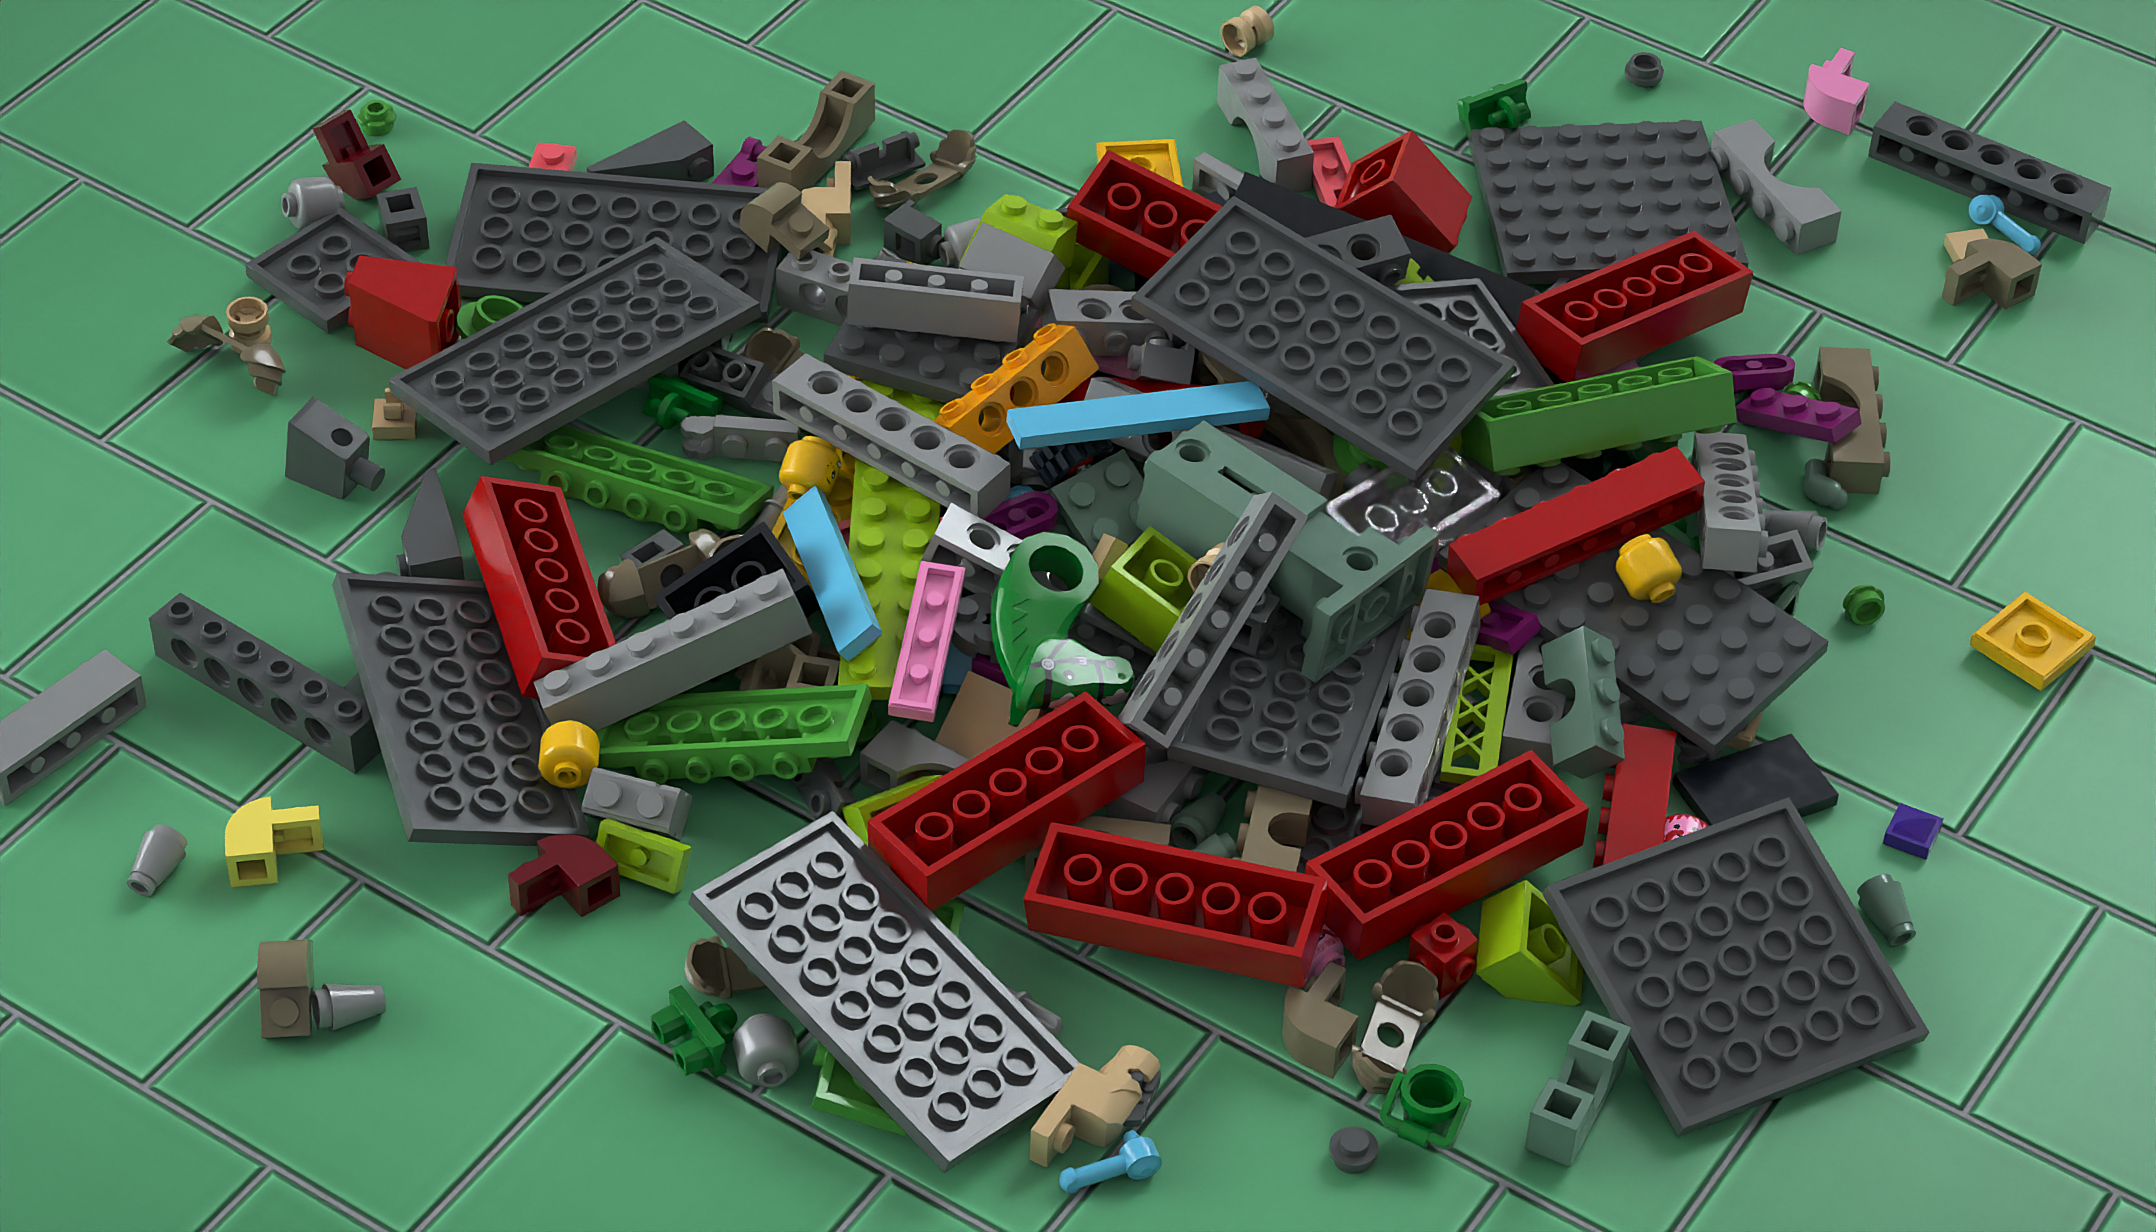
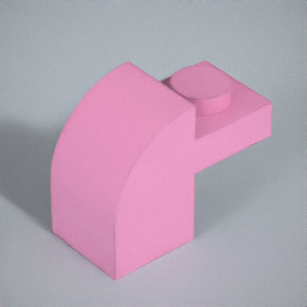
(1833, 95)

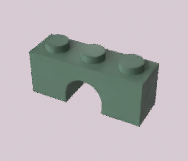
(1592, 731)
(1573, 1101)

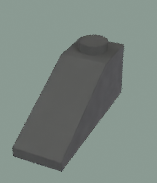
(670, 154)
(429, 536)

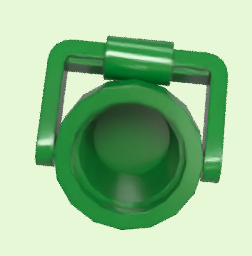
(1431, 1106)

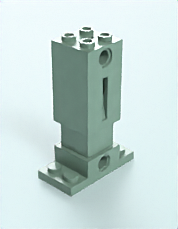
(1330, 577)

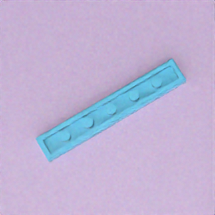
(1136, 414)
(832, 573)

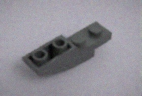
(740, 380)

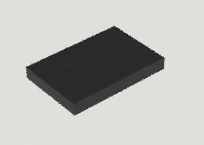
(1754, 780)

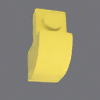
(260, 834)

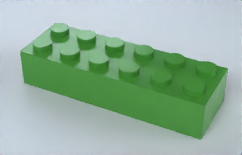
(1600, 414)

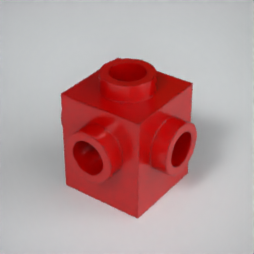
(1446, 951)

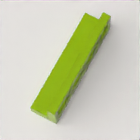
(1491, 726)

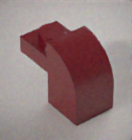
(352, 163)
(568, 868)

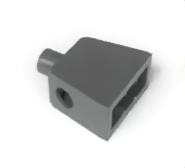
(329, 452)

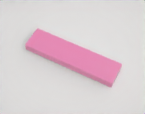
(926, 641)

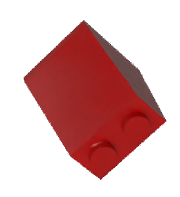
(1412, 187)
(403, 308)

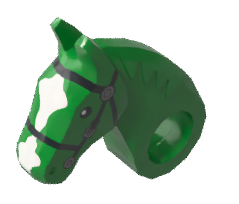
(1033, 629)

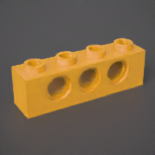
(1067, 366)

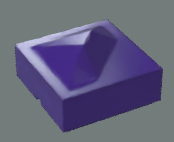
(1913, 831)

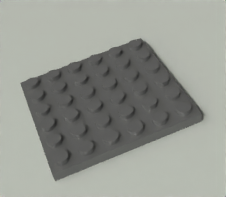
(1597, 194)
(1734, 965)

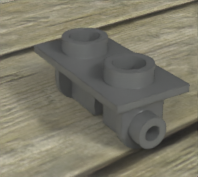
(893, 160)
(823, 789)

